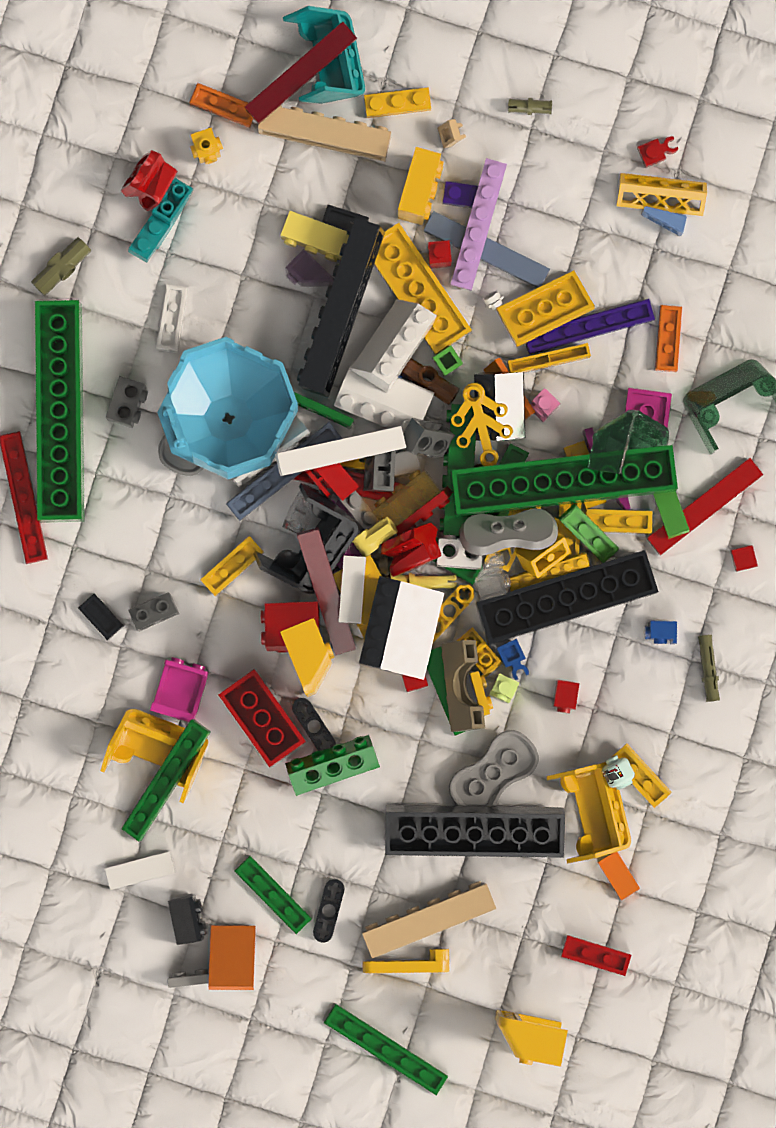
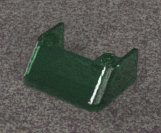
(702, 400)
(621, 434)

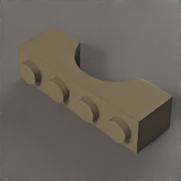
(457, 661)

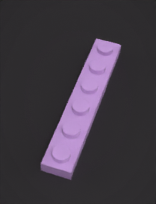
(478, 224)

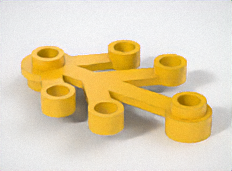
(481, 421)

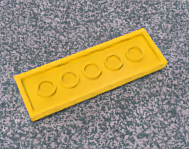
(415, 282)

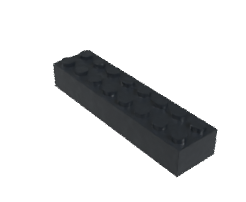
(341, 307)
(567, 597)
(474, 831)

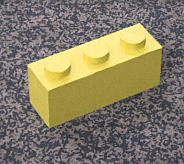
(314, 236)

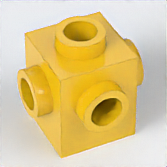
(206, 139)

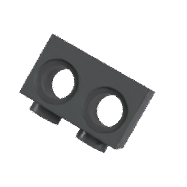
(120, 401)
(427, 438)
(379, 472)
(153, 612)

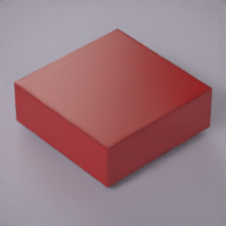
(744, 558)

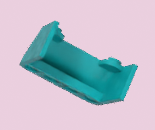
(343, 75)

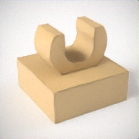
(450, 133)

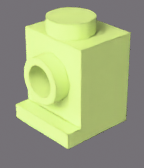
(504, 688)

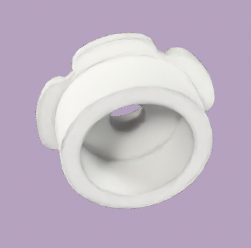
(493, 300)

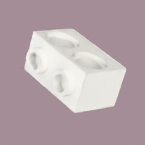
(459, 559)

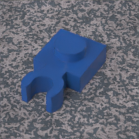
(511, 655)

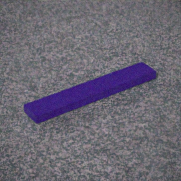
(593, 326)

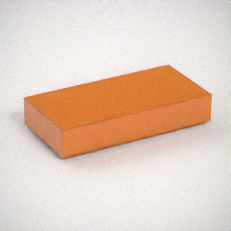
(618, 875)

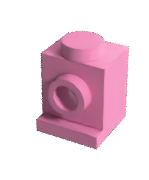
(544, 404)

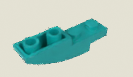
(161, 220)

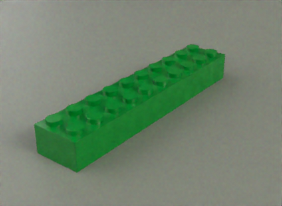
(59, 411)
(561, 482)

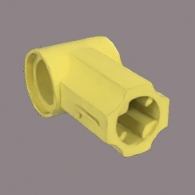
(370, 539)

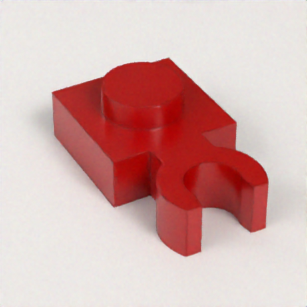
(654, 152)

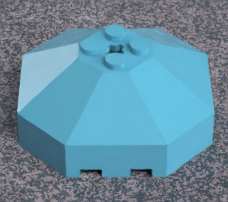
(220, 381)

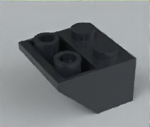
(186, 919)

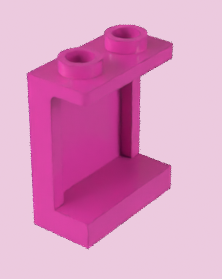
(180, 690)

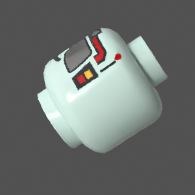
(618, 772)

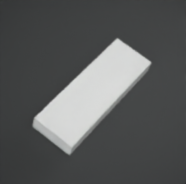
(172, 318)
(352, 589)
(140, 870)

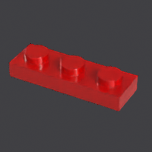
(425, 511)
(596, 955)

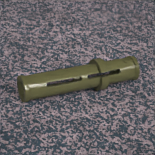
(710, 676)

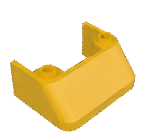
(308, 654)
(151, 740)
(599, 811)
(533, 1037)

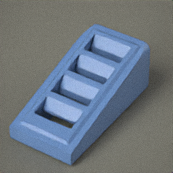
(668, 220)

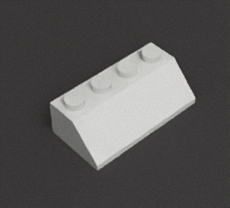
(393, 343)
(386, 409)
(294, 437)

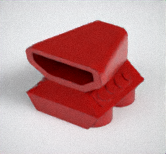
(149, 180)
(412, 549)

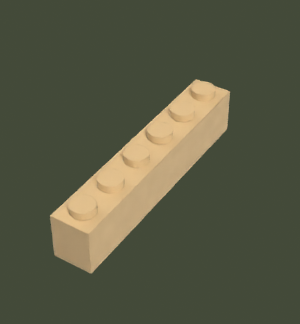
(327, 132)
(428, 920)

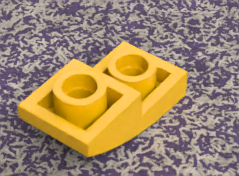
(486, 657)

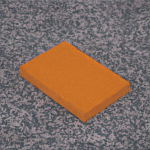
(232, 957)

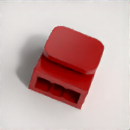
(333, 477)
(283, 616)

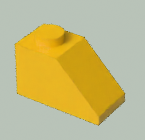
(540, 561)

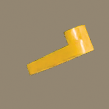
(445, 621)
(437, 962)

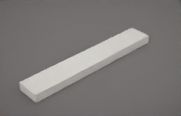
(340, 451)

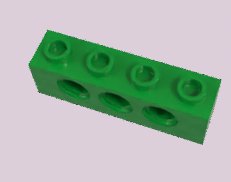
(326, 774)

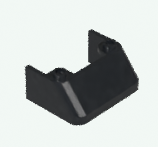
(337, 534)

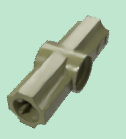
(61, 266)

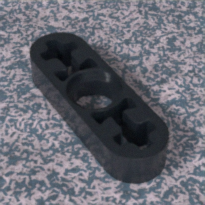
(309, 709)
(330, 928)

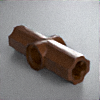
(441, 387)

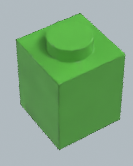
(447, 360)

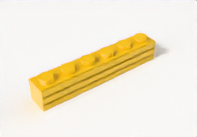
(549, 359)
(564, 567)

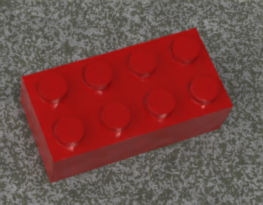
(262, 718)

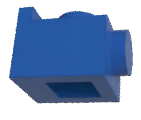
(661, 632)

